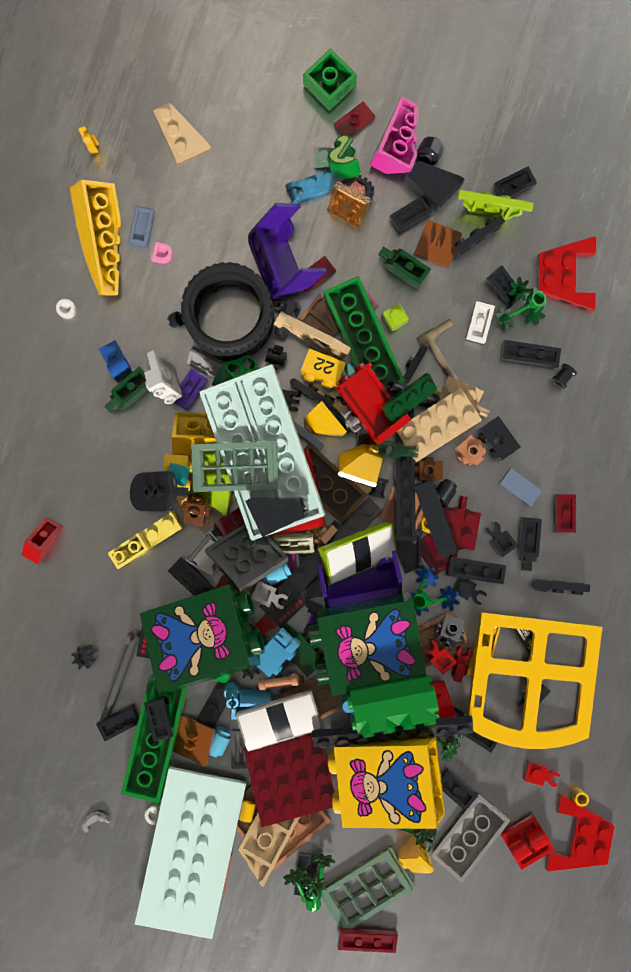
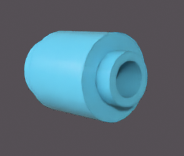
(278, 575)
(220, 741)

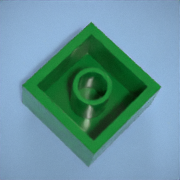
(329, 79)

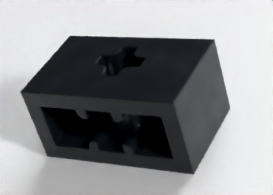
(507, 443)

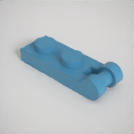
(311, 186)

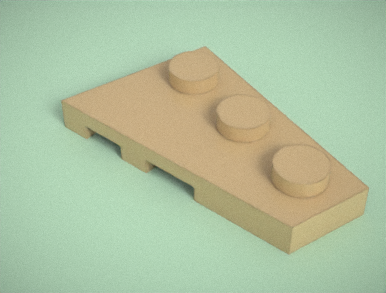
(179, 133)

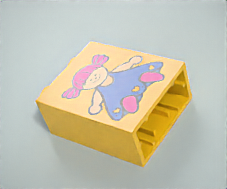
(388, 784)

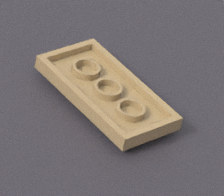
(439, 424)

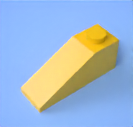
(414, 857)

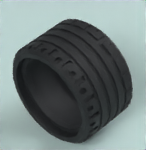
(224, 275)

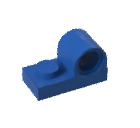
(116, 361)

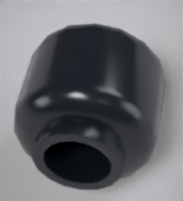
(430, 150)

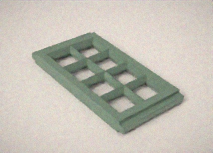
(271, 465)
(397, 869)

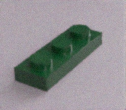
(409, 397)

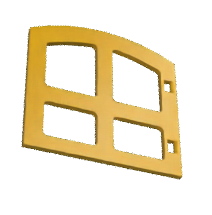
(535, 670)

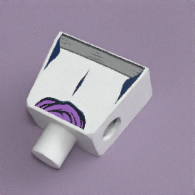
(200, 558)

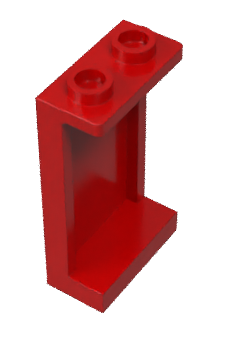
(365, 396)

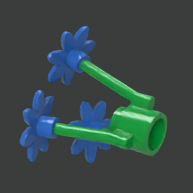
(422, 598)

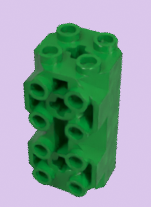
(393, 705)

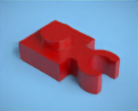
(441, 658)
(537, 774)

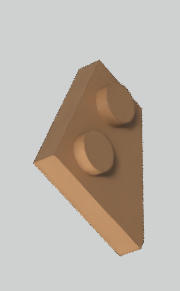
(319, 317)

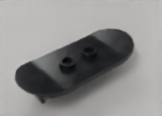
(155, 491)

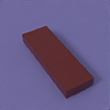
(367, 940)

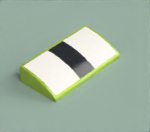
(357, 552)

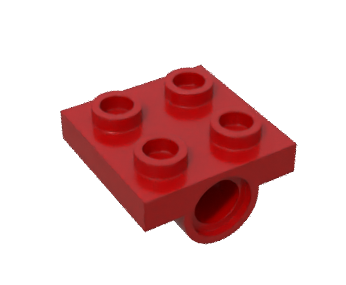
(527, 841)

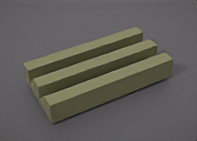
(293, 541)

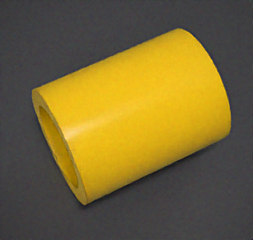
(583, 801)
(247, 811)

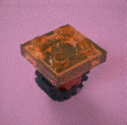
(351, 199)

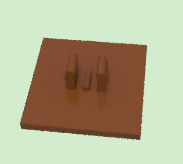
(437, 243)
(194, 740)

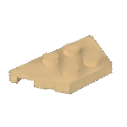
(264, 845)

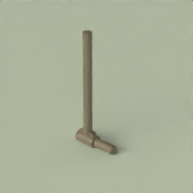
(428, 339)

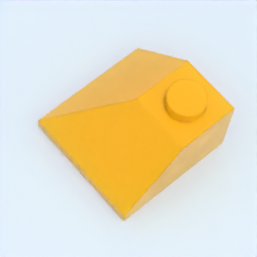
(323, 422)
(360, 464)

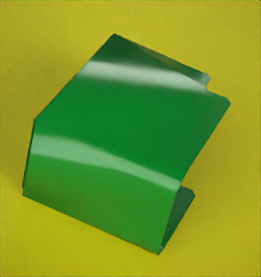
(225, 371)

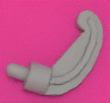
(92, 818)

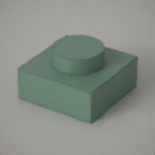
(321, 158)

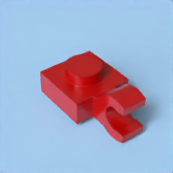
(460, 668)

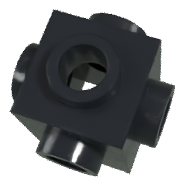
(449, 631)

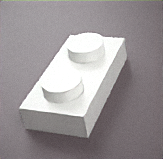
(480, 322)

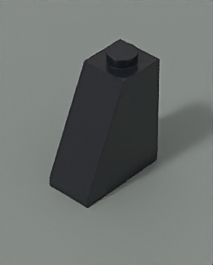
(433, 184)
(276, 512)

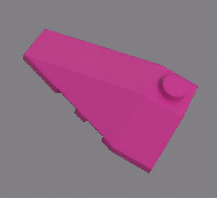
(398, 143)

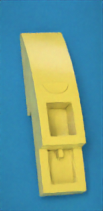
(145, 540)

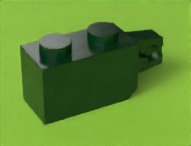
(405, 266)
(128, 391)
(306, 654)

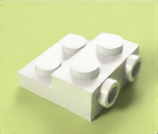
(162, 378)

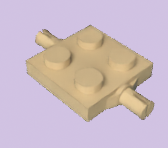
(473, 393)

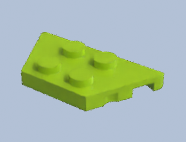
(493, 206)
(217, 499)

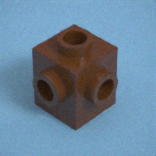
(435, 469)
(196, 510)

